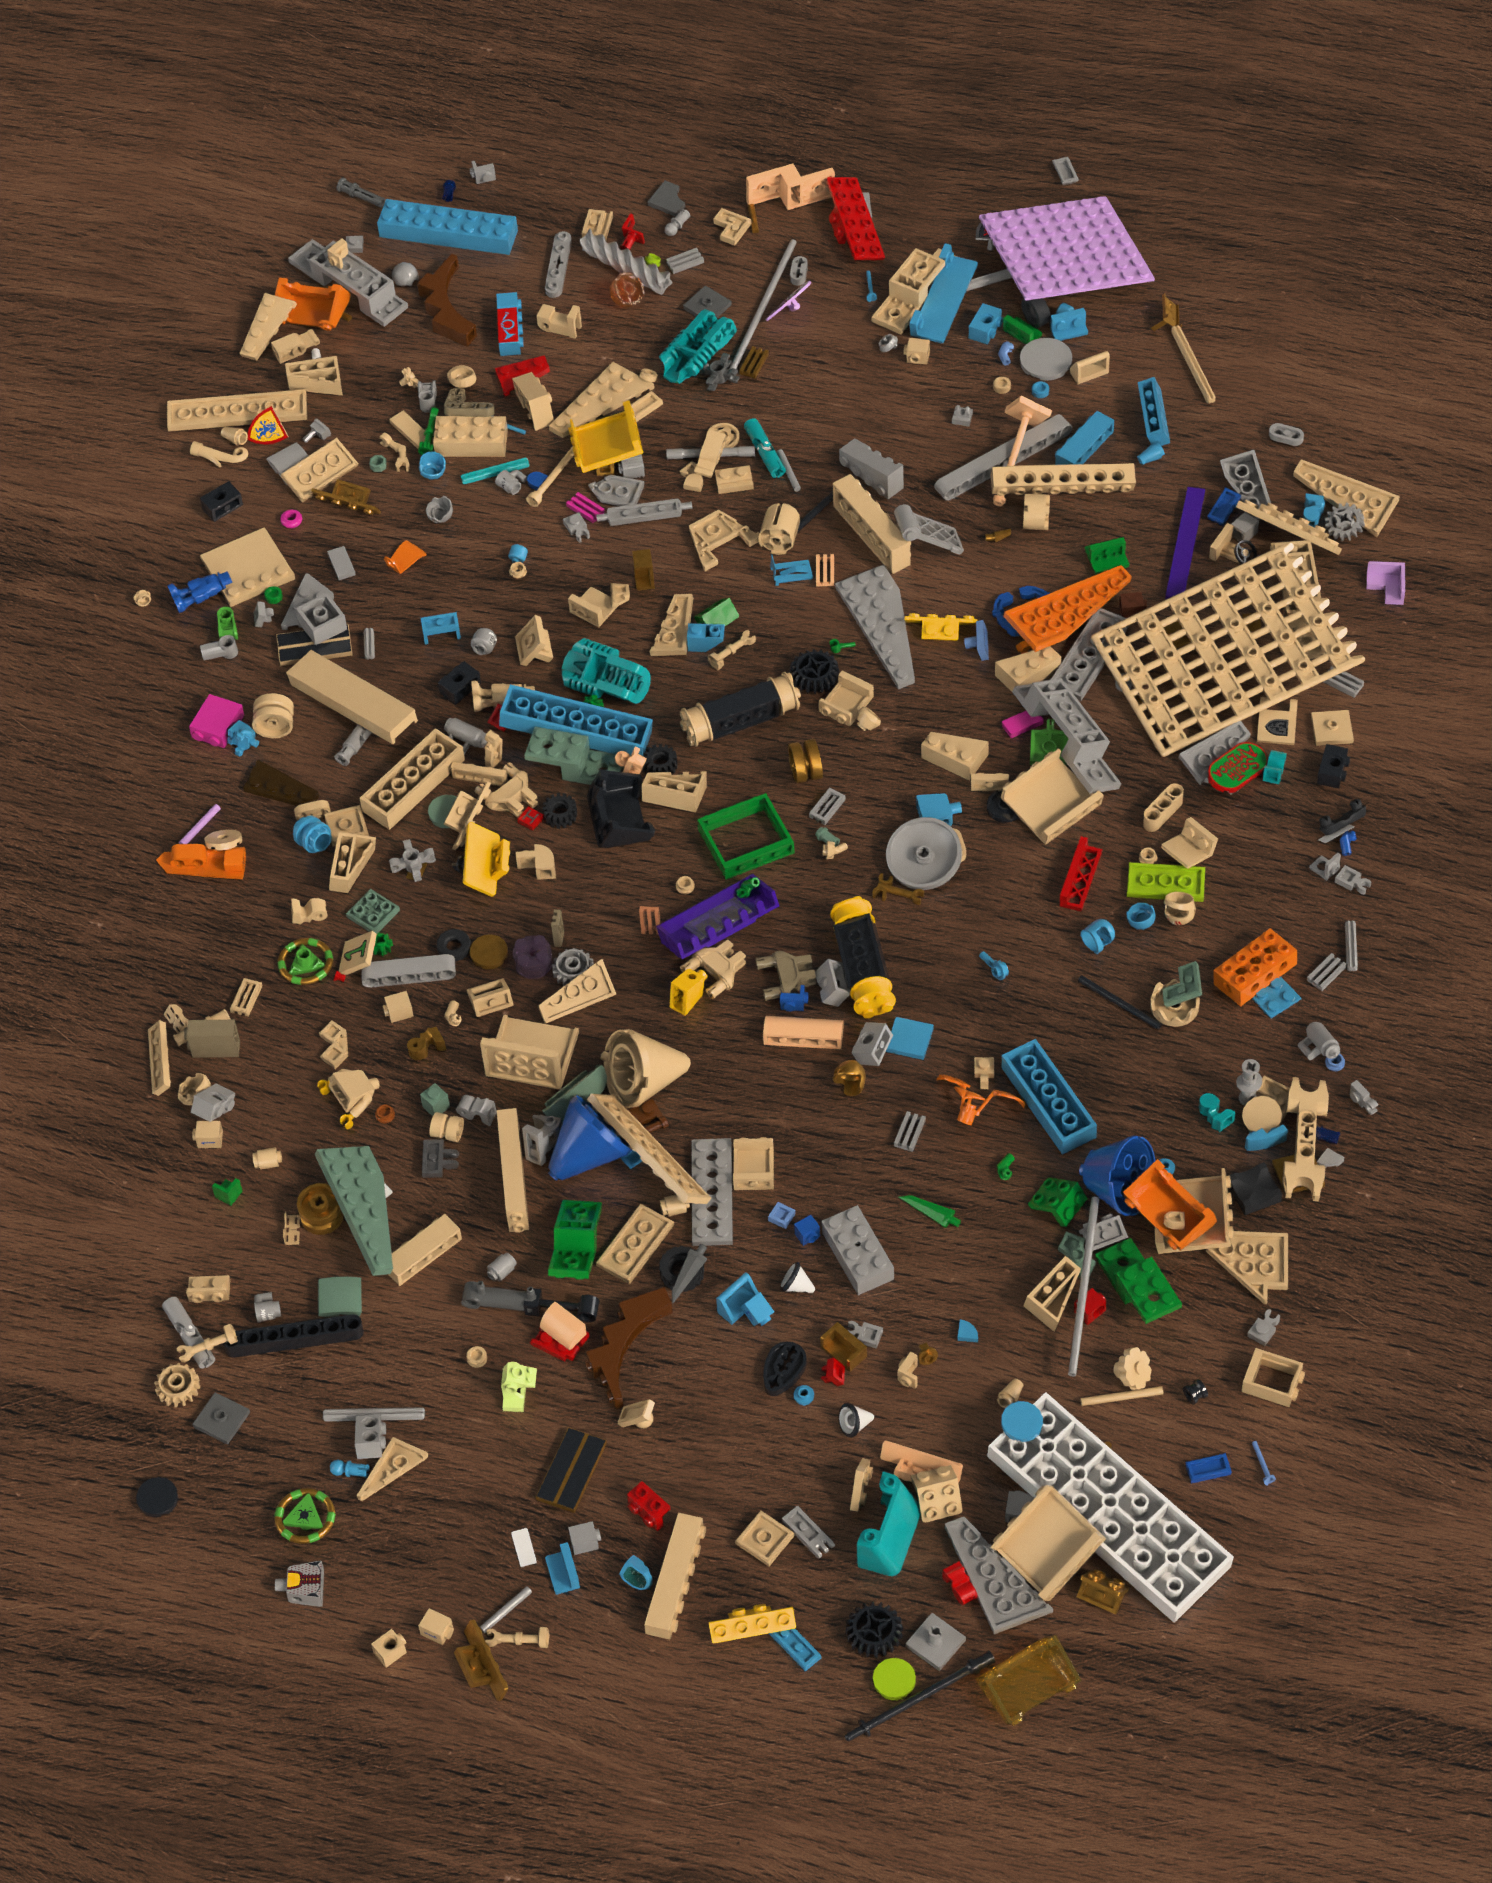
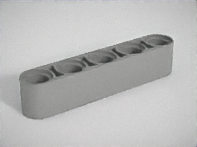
(409, 971)

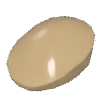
(461, 376)

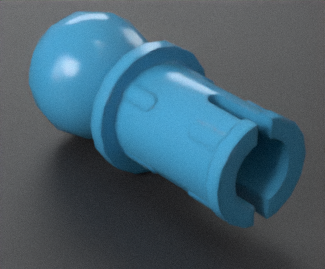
(338, 1467)

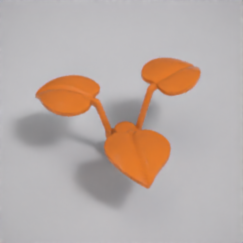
(967, 1110)

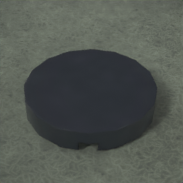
(999, 809)
(157, 1497)

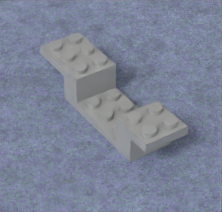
(372, 287)
(1085, 739)

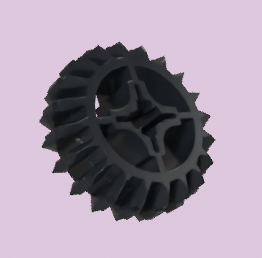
(814, 671)
(887, 1621)

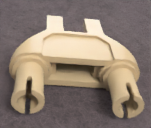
(511, 793)
(718, 965)

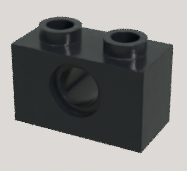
(221, 501)
(458, 682)
(1333, 765)

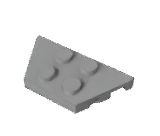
(307, 591)

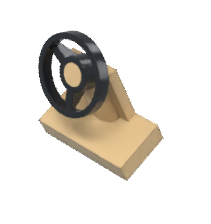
(1229, 550)

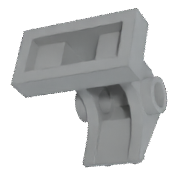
(545, 1136)

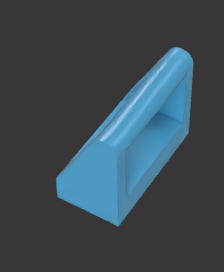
(730, 1308)

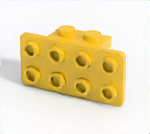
(484, 859)

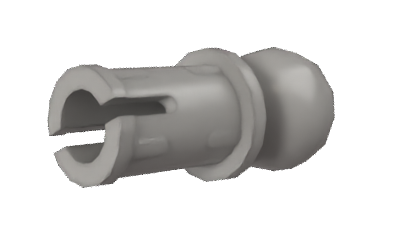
(676, 223)

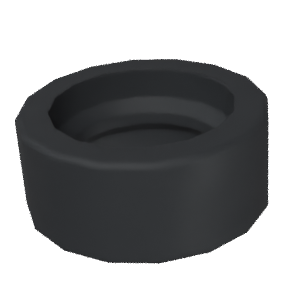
(1036, 312)

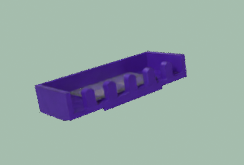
(715, 918)

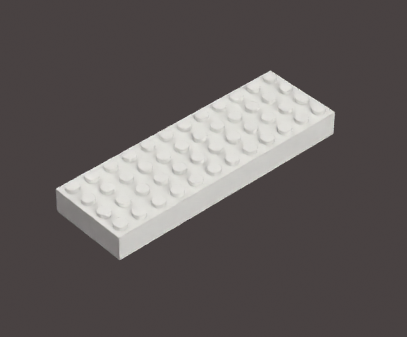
(1144, 1531)

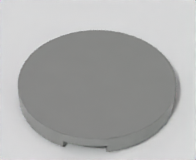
(1045, 358)

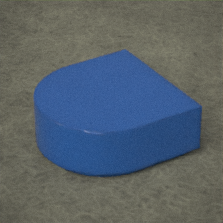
(535, 479)

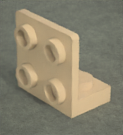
(592, 606)
(1192, 844)

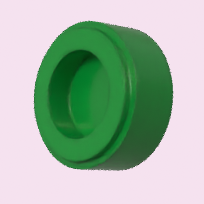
(273, 595)

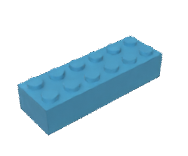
(1049, 1096)

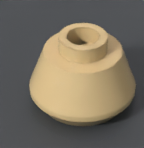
(868, 719)

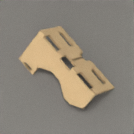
(173, 1019)
(292, 1229)

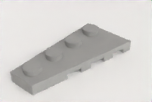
(1204, 753)

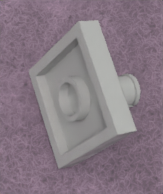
(935, 1641)

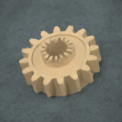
(187, 1384)

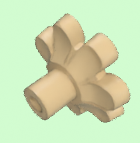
(409, 378)

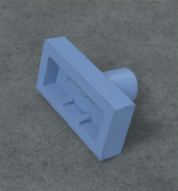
(979, 641)

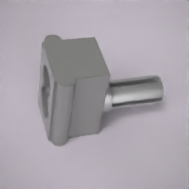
(318, 429)

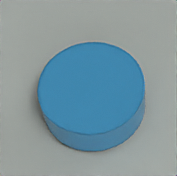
(1040, 389)

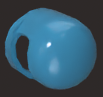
(1093, 932)

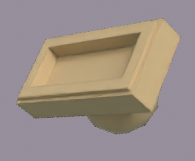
(637, 1414)

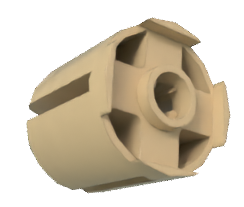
(779, 528)

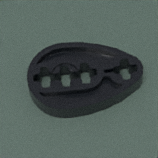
(793, 1371)

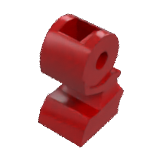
(961, 1585)

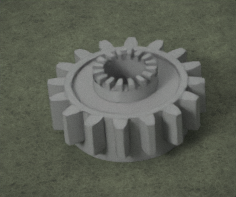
(570, 965)

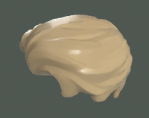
(191, 1087)

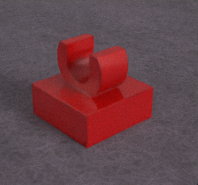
(834, 1372)

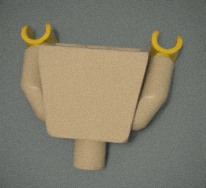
(352, 1091)

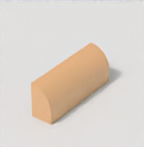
(803, 1032)

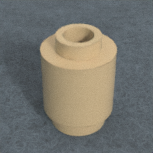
(267, 1158)
(673, 1206)

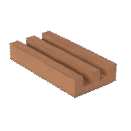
(650, 927)

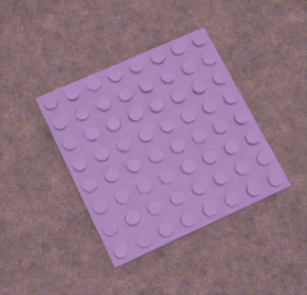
(1066, 248)

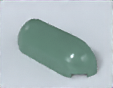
(581, 1085)

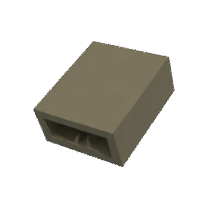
(212, 1038)

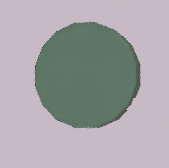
(440, 808)

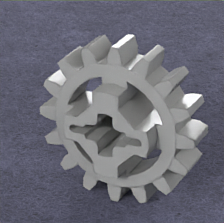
(1344, 521)

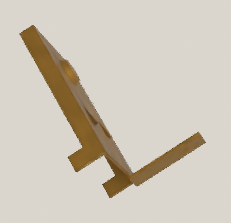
(1170, 314)

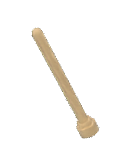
(535, 497)

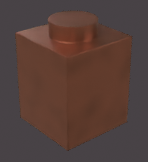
(1131, 604)

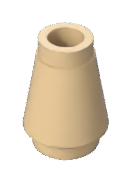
(235, 435)
(1010, 1393)

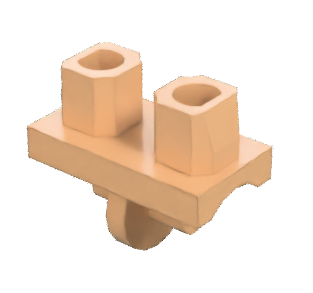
(632, 763)

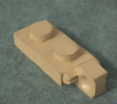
(493, 749)

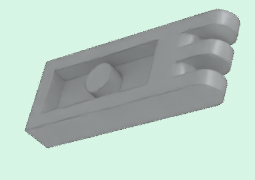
(807, 1532)

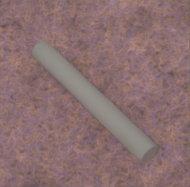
(789, 471)
(505, 1609)

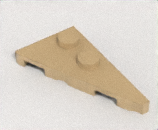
(395, 1461)

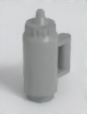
(465, 732)
(1322, 1039)

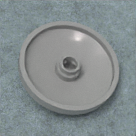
(924, 853)

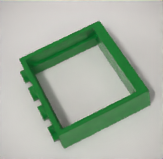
(755, 858)

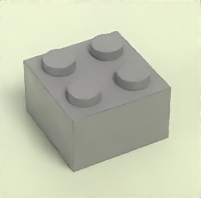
(321, 618)

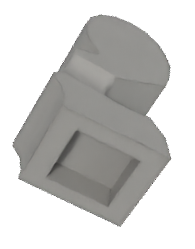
(469, 1107)

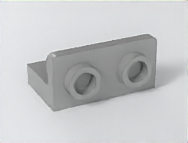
(1107, 1231)

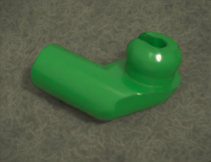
(746, 887)
(1003, 1167)

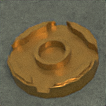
(488, 951)

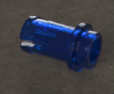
(449, 187)
(1327, 1135)

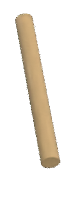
(1121, 1396)

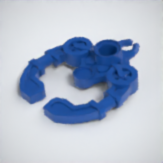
(1007, 599)

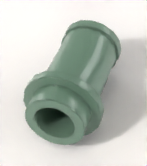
(824, 835)

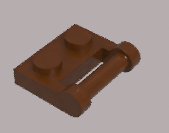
(647, 1113)

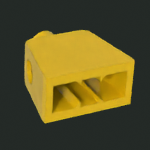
(687, 990)

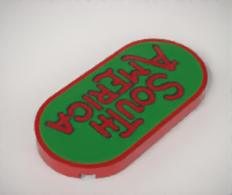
(1237, 767)

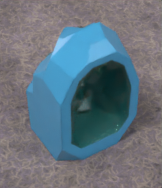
(636, 1574)

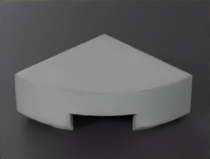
(1330, 1158)

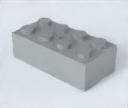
(864, 1265)

